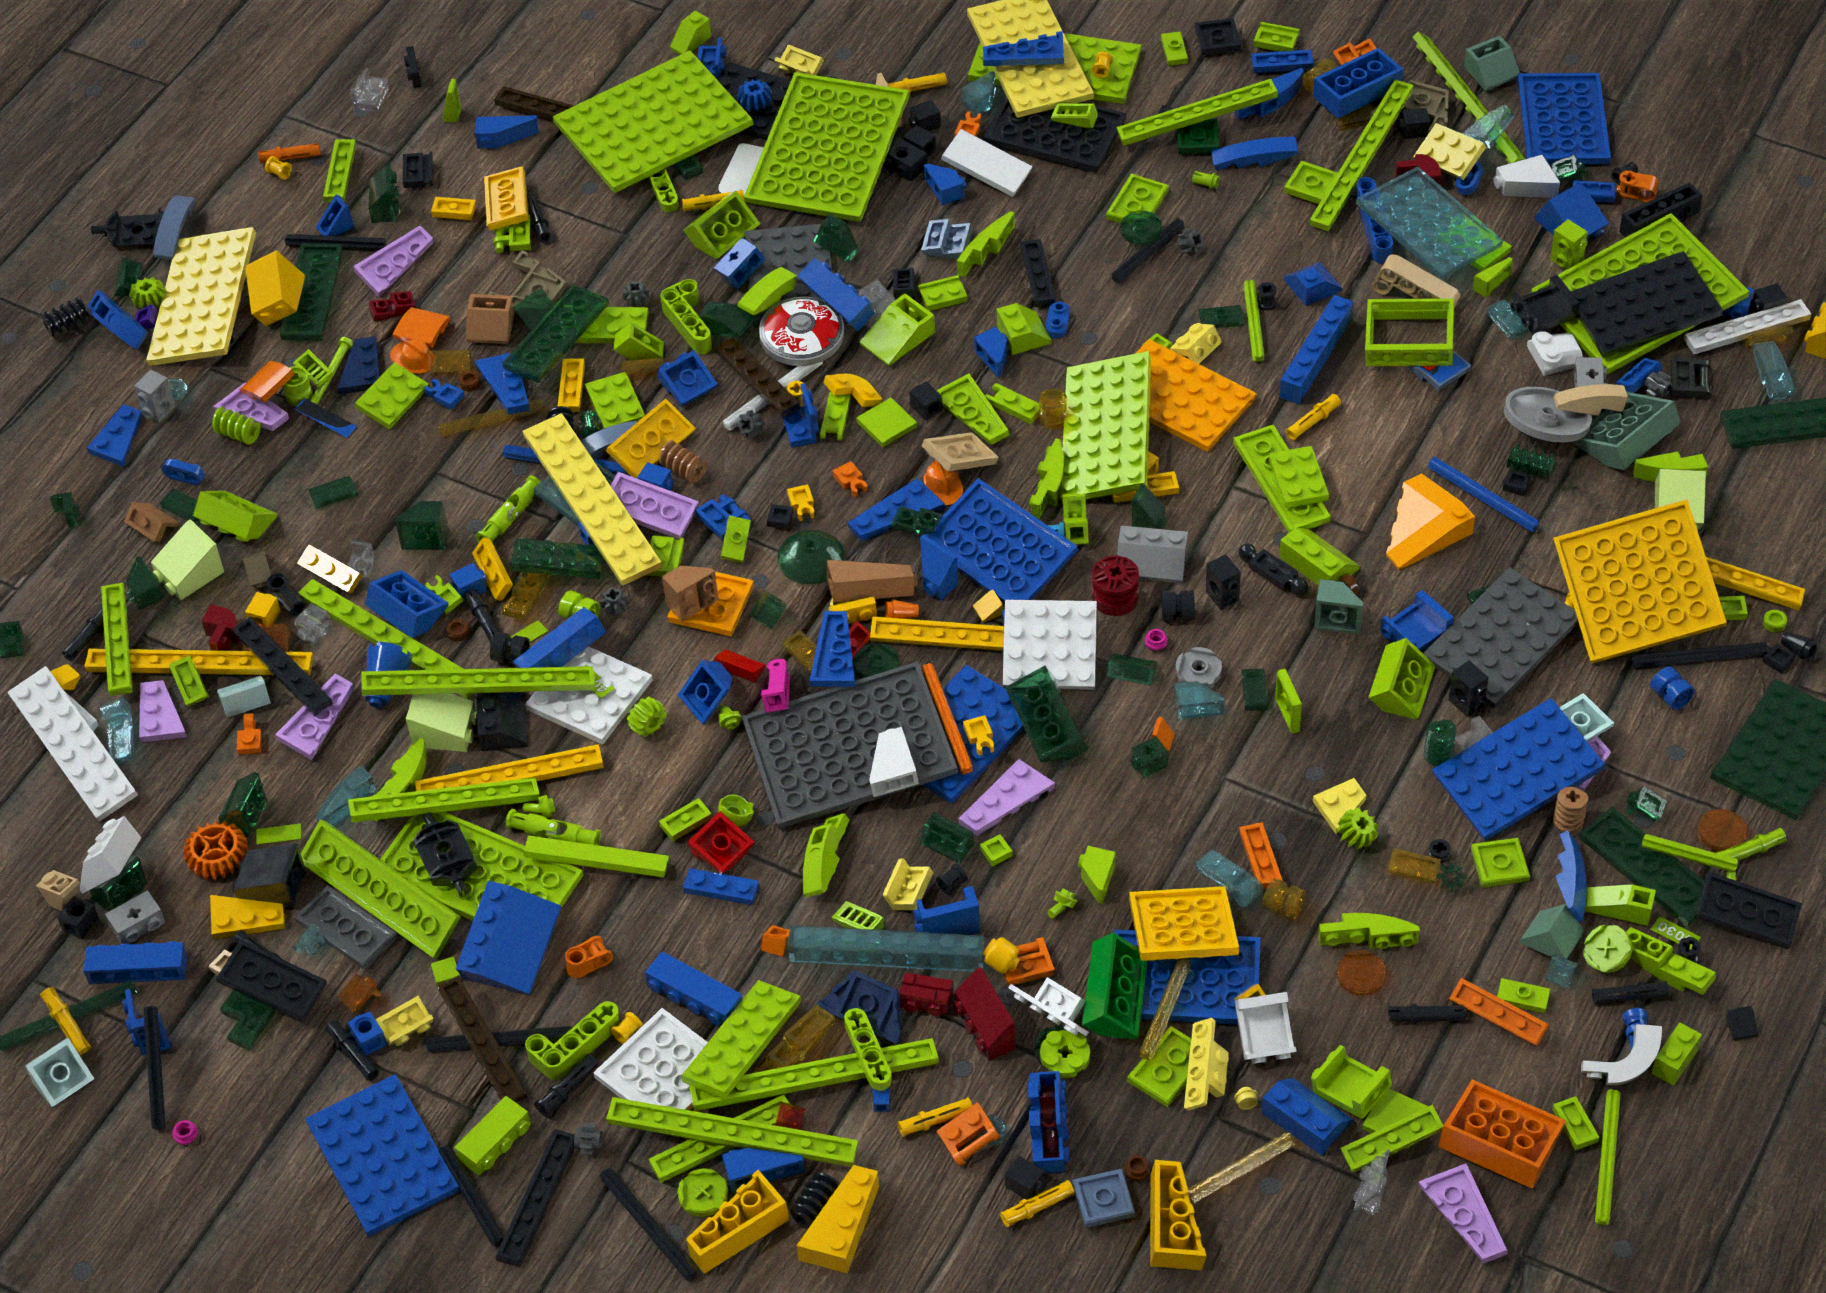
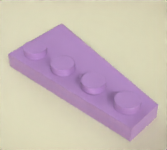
(390, 262)
(307, 732)
(1005, 796)
(1463, 1206)

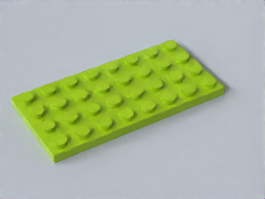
(1109, 89)
(1107, 426)
(496, 860)

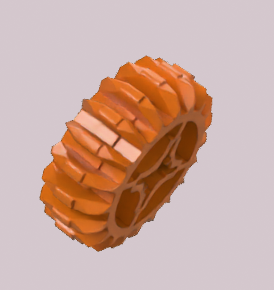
(215, 844)

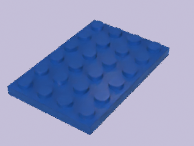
(1564, 117)
(1001, 544)
(970, 697)
(1518, 769)
(1208, 985)
(382, 1155)

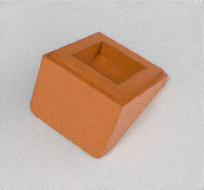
(1163, 733)
(775, 940)

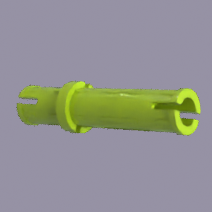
(1760, 843)

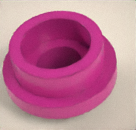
(1156, 639)
(183, 1127)

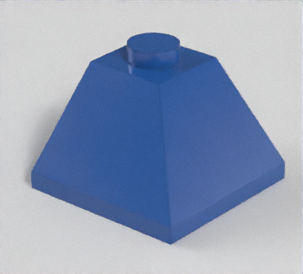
(1312, 283)
(938, 569)
(706, 689)

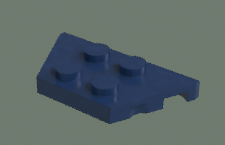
(875, 998)

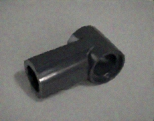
(286, 595)

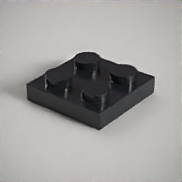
(1217, 36)

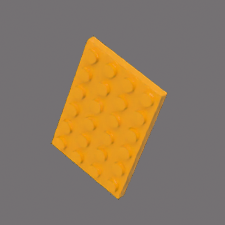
(1192, 398)

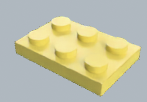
(1452, 150)

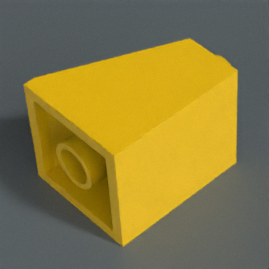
(273, 287)

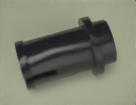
(1617, 171)

